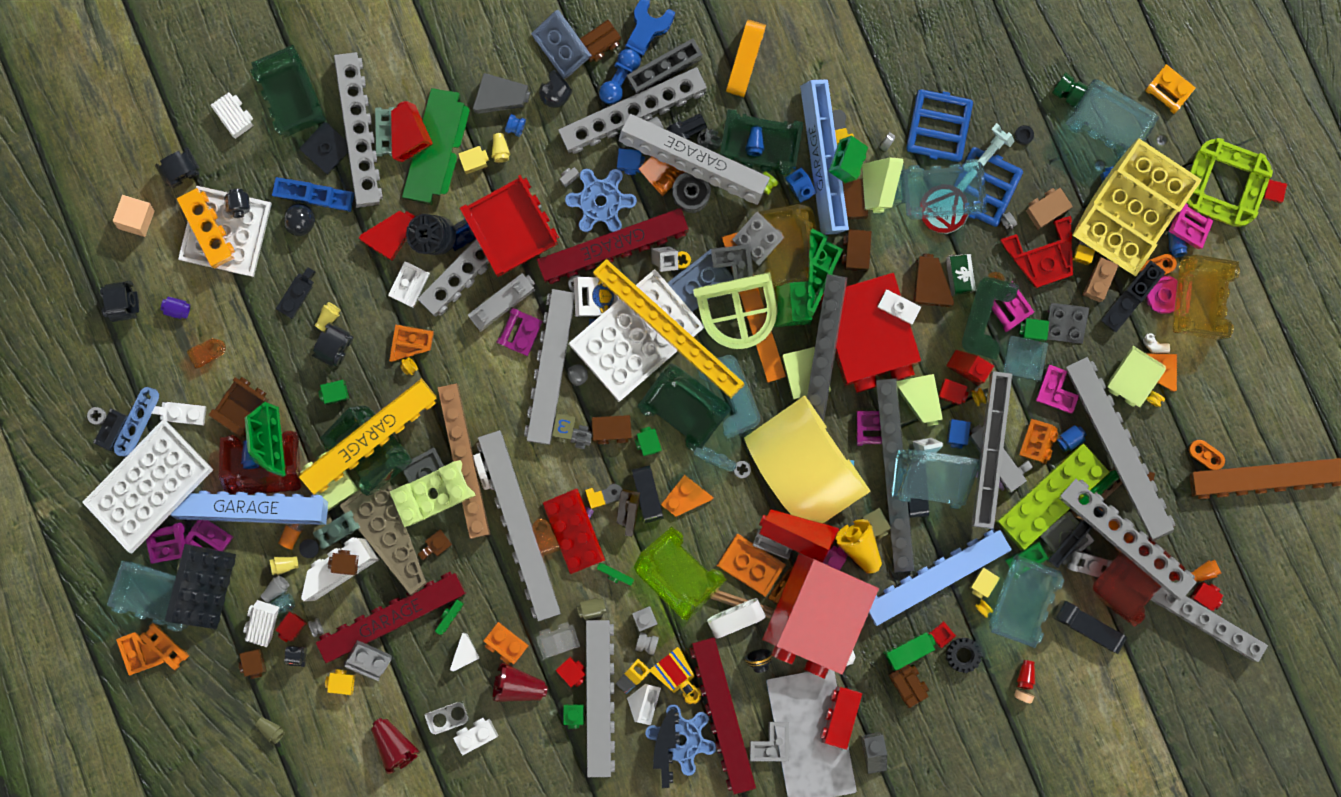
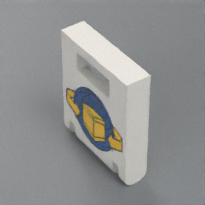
(599, 297)

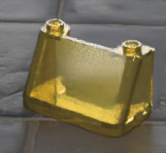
(791, 256)

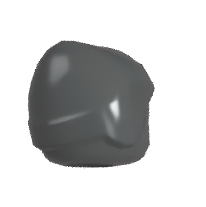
(577, 374)

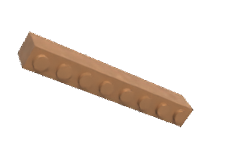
(462, 450)

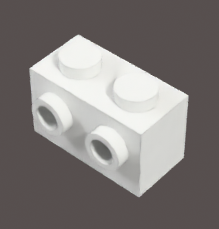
(475, 737)

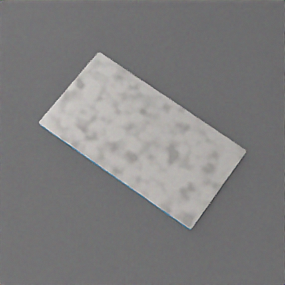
(812, 766)

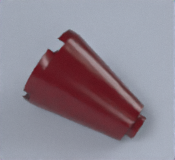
(517, 685)
(392, 746)

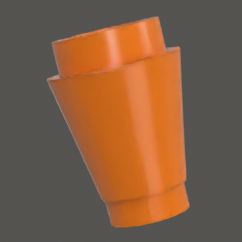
(1206, 571)

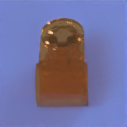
(203, 353)
(546, 540)

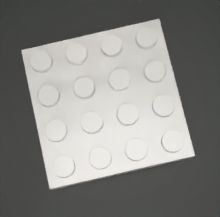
(244, 234)

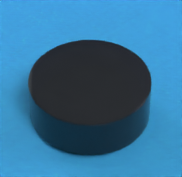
(1024, 135)
(309, 548)

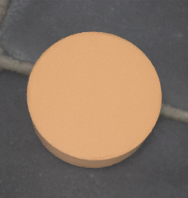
(1023, 696)

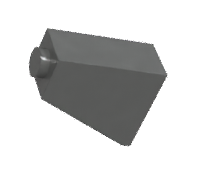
(500, 94)
(874, 752)

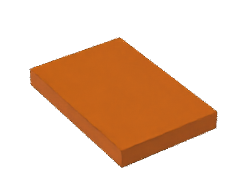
(751, 565)

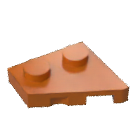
(410, 341)
(1169, 377)
(685, 497)
(137, 654)

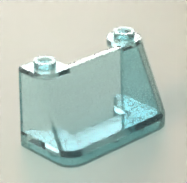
(934, 477)

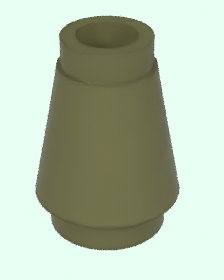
(270, 730)

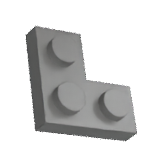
(769, 749)

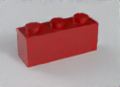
(841, 717)

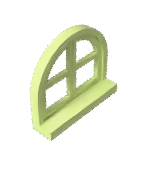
(734, 287)

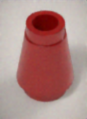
(1026, 676)

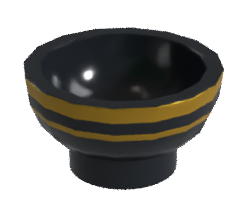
(759, 660)

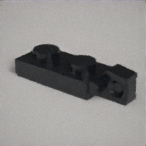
(296, 293)

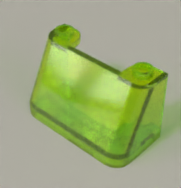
(677, 574)

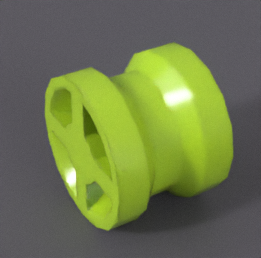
(772, 183)

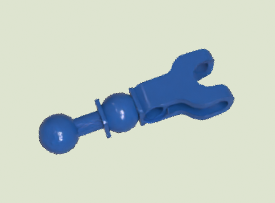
(630, 58)

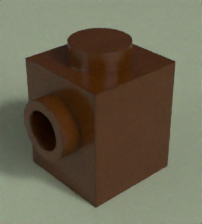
(343, 563)
(252, 663)

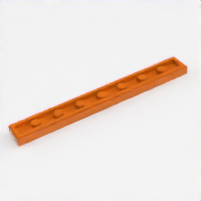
(767, 348)

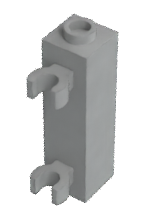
(502, 301)
(1010, 475)

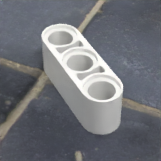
(736, 618)

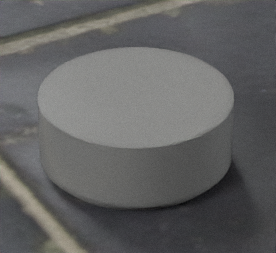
(888, 140)

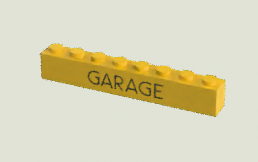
(368, 436)

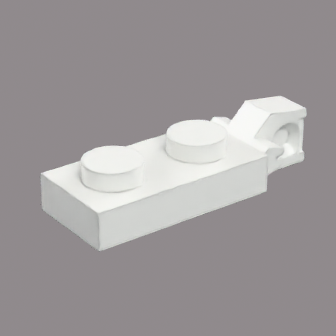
(181, 413)

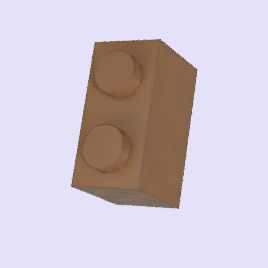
(1048, 208)
(1100, 279)

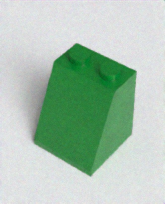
(792, 304)

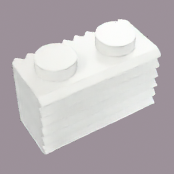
(232, 115)
(261, 623)

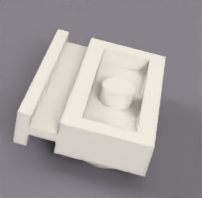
(409, 284)

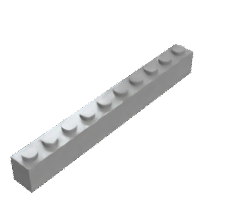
(1120, 450)
(519, 526)

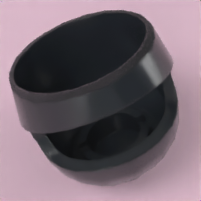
(556, 92)
(299, 219)

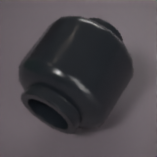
(237, 203)

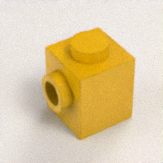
(340, 682)

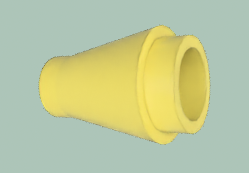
(500, 149)
(328, 314)
(283, 564)

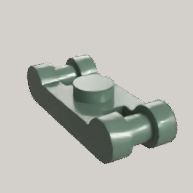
(383, 131)
(336, 530)

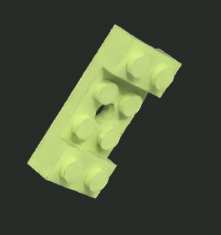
(414, 499)

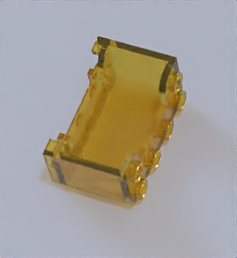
(1203, 297)

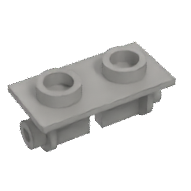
(771, 546)

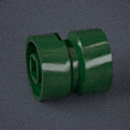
(1069, 89)

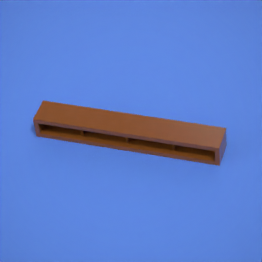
(1266, 477)

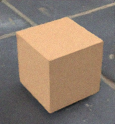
(133, 215)

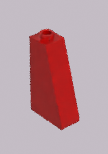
(799, 534)

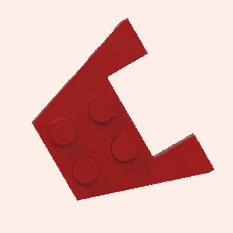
(1047, 262)

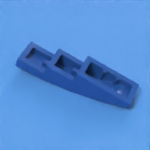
(313, 194)

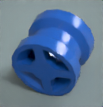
(515, 125)

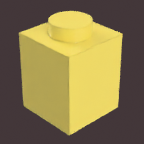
(473, 159)
(983, 583)

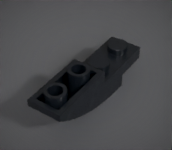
(1133, 296)
(666, 739)

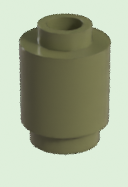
(591, 608)

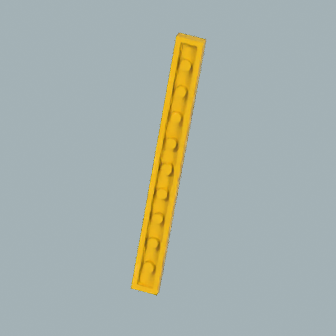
(668, 329)

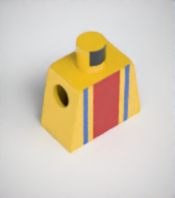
(675, 672)

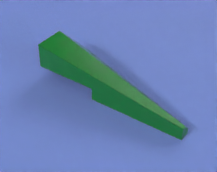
(822, 261)

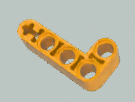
(745, 58)

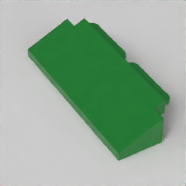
(434, 166)

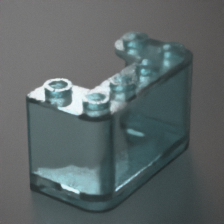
(1111, 117)
(945, 191)
(747, 414)
(144, 593)
(1025, 601)

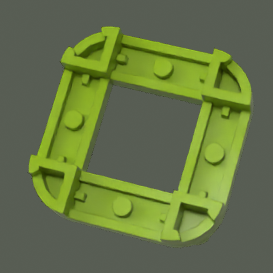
(1254, 190)

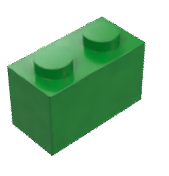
(848, 159)

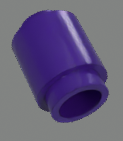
(175, 308)

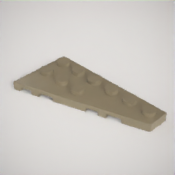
(387, 535)

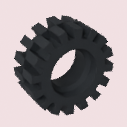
(975, 655)

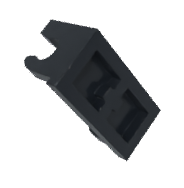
(110, 429)

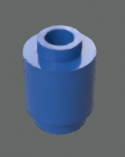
(1071, 438)

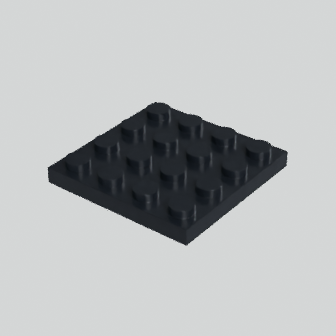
(200, 587)

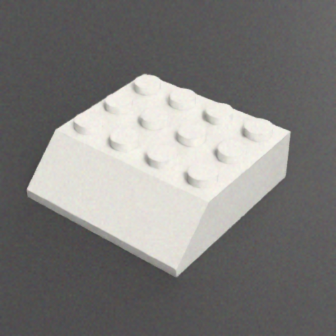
(321, 580)

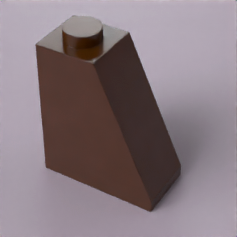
(931, 284)

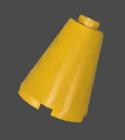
(860, 545)

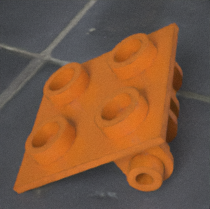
(660, 174)

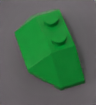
(265, 438)

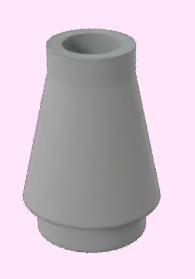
(275, 588)

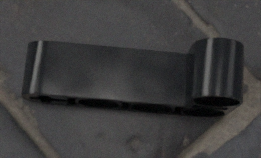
(1089, 627)

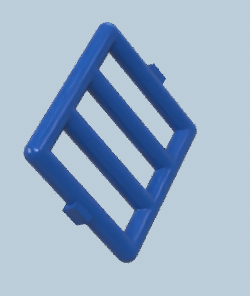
(959, 139)
(1009, 188)

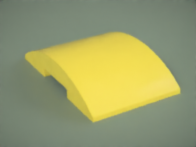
(1135, 206)
(805, 464)

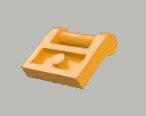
(1173, 84)

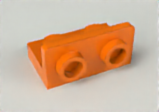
(1039, 441)
(505, 643)

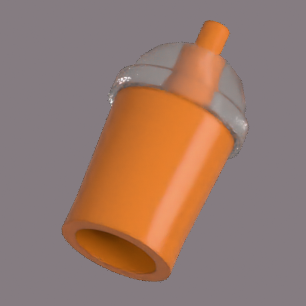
(290, 535)

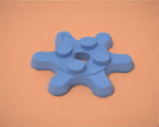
(594, 188)
(694, 744)

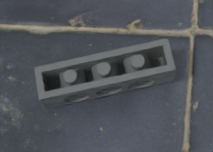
(664, 66)

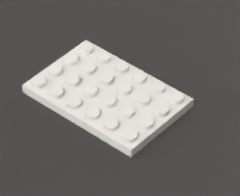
(627, 349)
(147, 486)

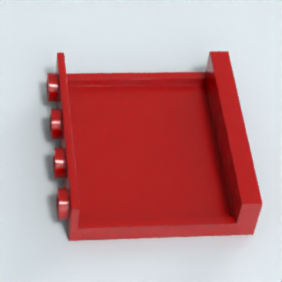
(510, 226)

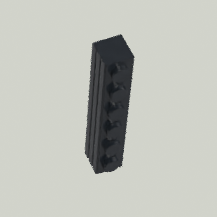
(1072, 540)

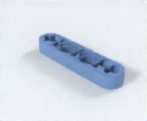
(133, 420)

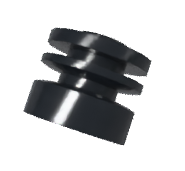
(431, 234)

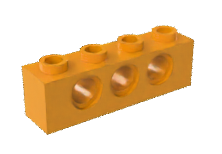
(189, 203)

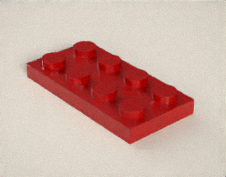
(573, 531)

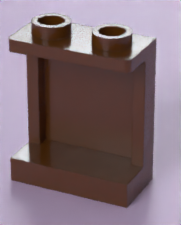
(237, 404)

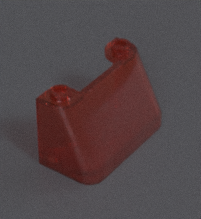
(258, 480)
(1128, 588)

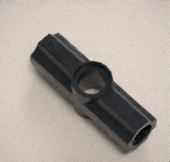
(688, 127)

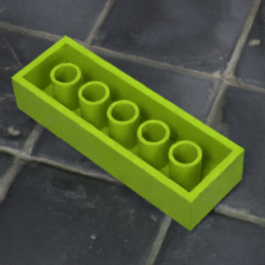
(1042, 505)

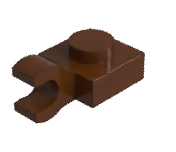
(436, 543)

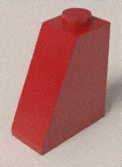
(408, 132)
(388, 235)
(970, 366)

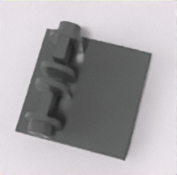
(1067, 322)

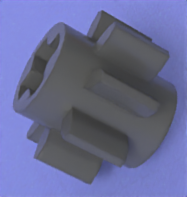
(709, 139)
(581, 437)

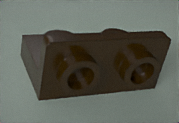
(628, 510)

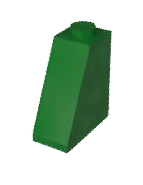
(910, 650)

